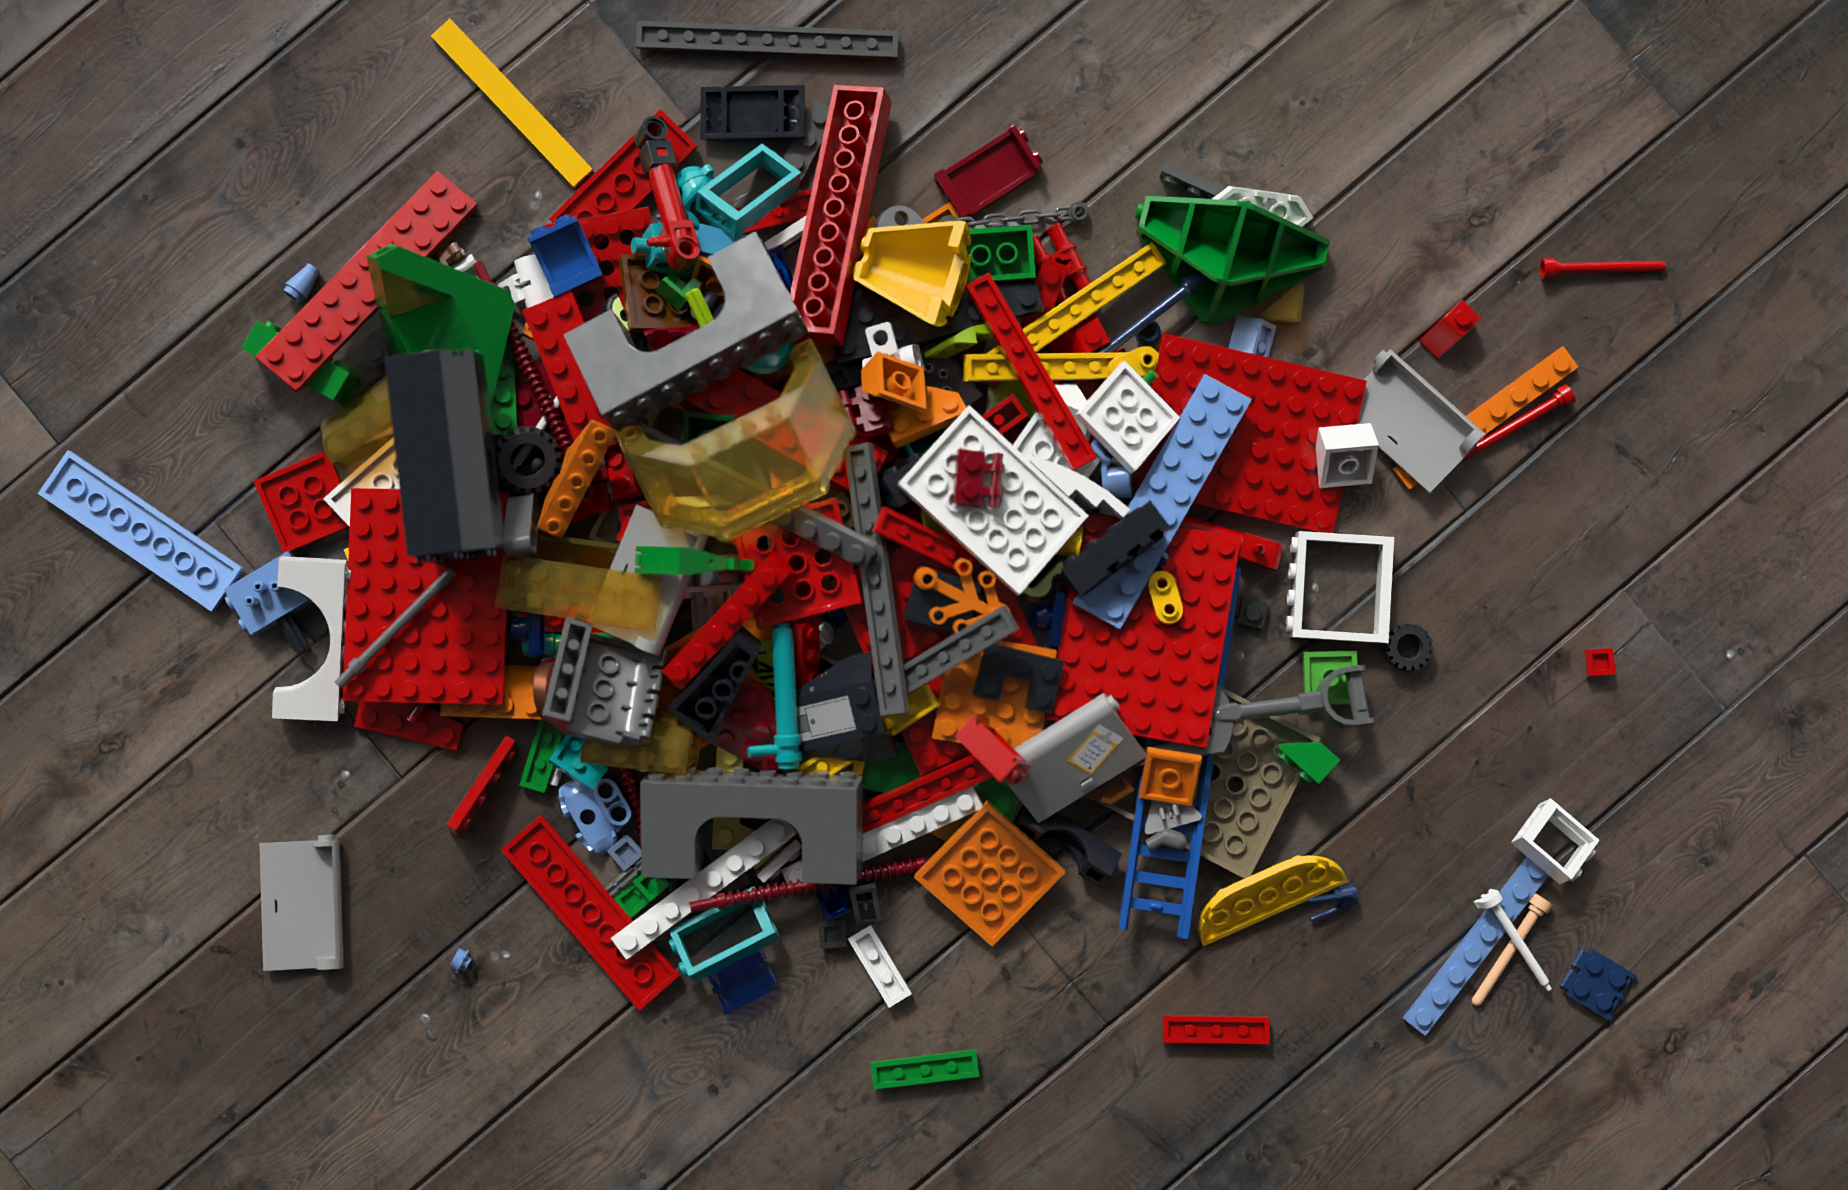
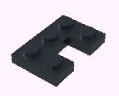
(1040, 669)

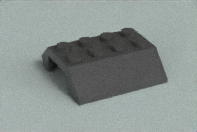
(603, 687)

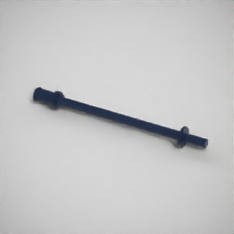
(1188, 287)

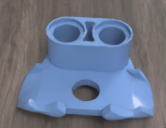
(1115, 478)
(602, 832)

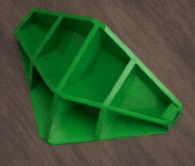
(1232, 243)
(439, 308)

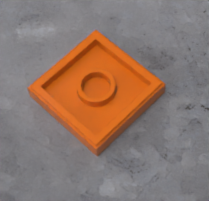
(1170, 776)

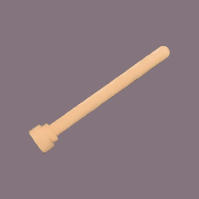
(1537, 908)

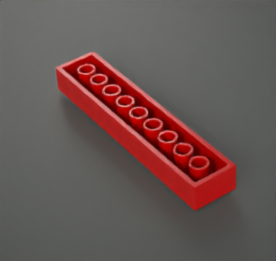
(839, 210)

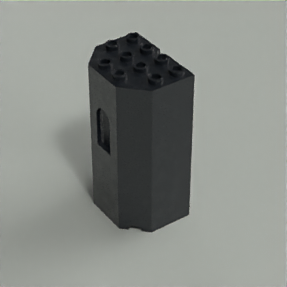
(445, 455)

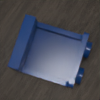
(565, 255)

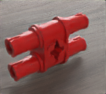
(1064, 254)

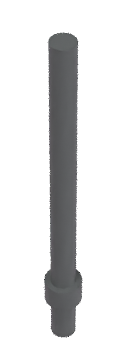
(358, 665)

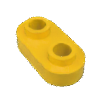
(1135, 360)
(1165, 597)

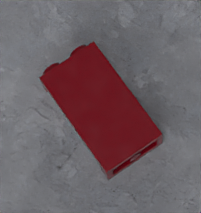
(989, 172)

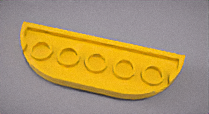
(1267, 895)

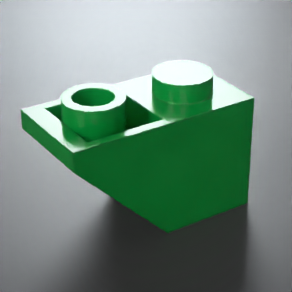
(1310, 758)

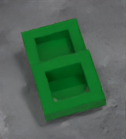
(640, 893)

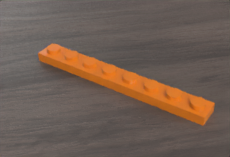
(1514, 397)

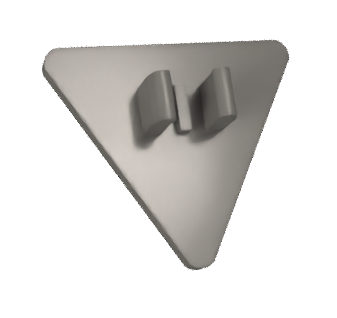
(1169, 815)

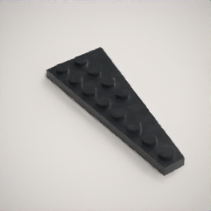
(873, 309)

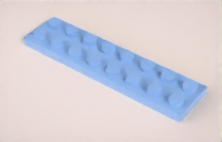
(140, 530)

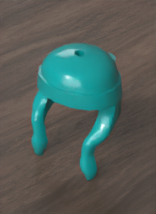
(689, 182)

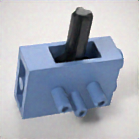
(265, 604)

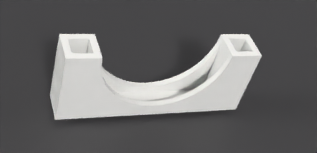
(325, 585)

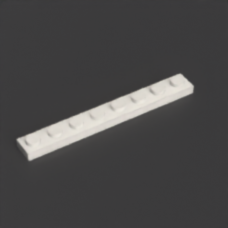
(907, 827)
(704, 886)

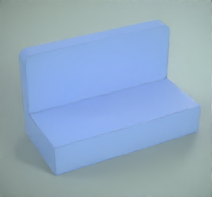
(1252, 336)

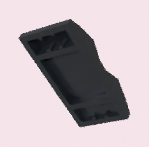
(752, 113)

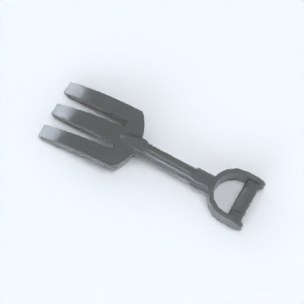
(1227, 714)

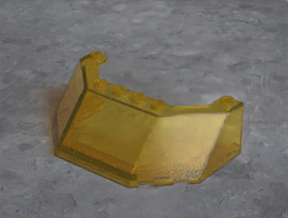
(751, 465)

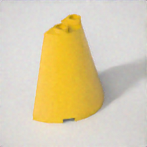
(917, 267)

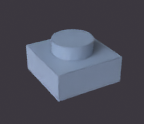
(625, 852)

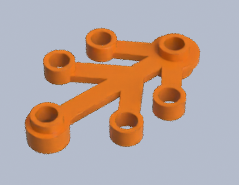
(966, 600)

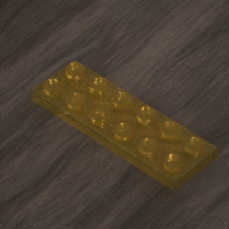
(579, 592)

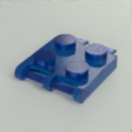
(743, 981)

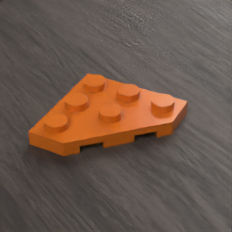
(910, 424)

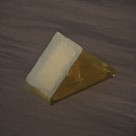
(1287, 309)

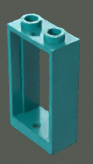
(728, 218)
(730, 955)

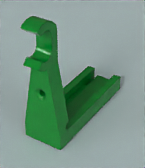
(684, 561)

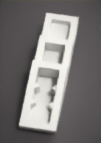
(1070, 482)

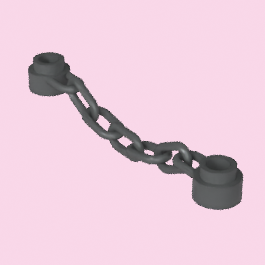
(1070, 216)

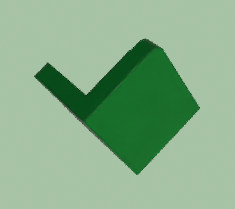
(674, 290)

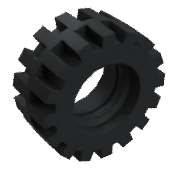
(1424, 644)

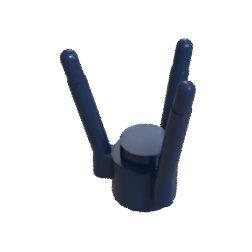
(1342, 896)

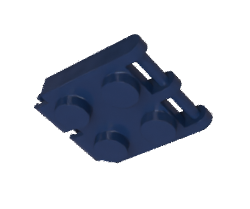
(1597, 982)

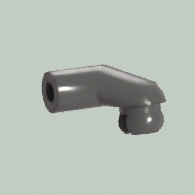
(1168, 838)

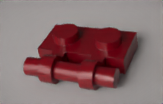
(873, 410)
(969, 475)

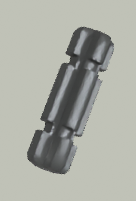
(625, 878)

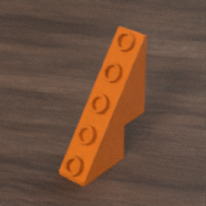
(574, 478)

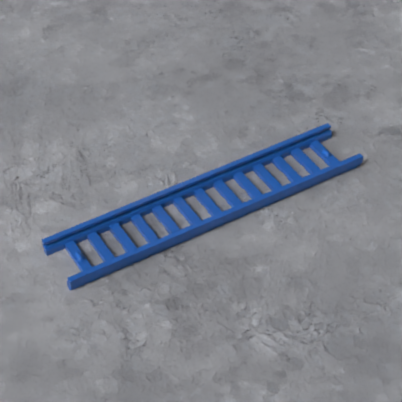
(1195, 831)

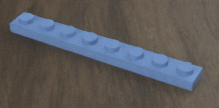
(1474, 948)

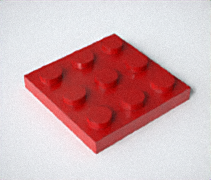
(297, 504)

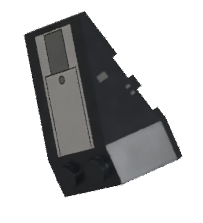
(842, 714)

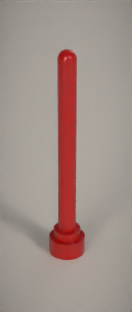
(1550, 267)
(1562, 397)

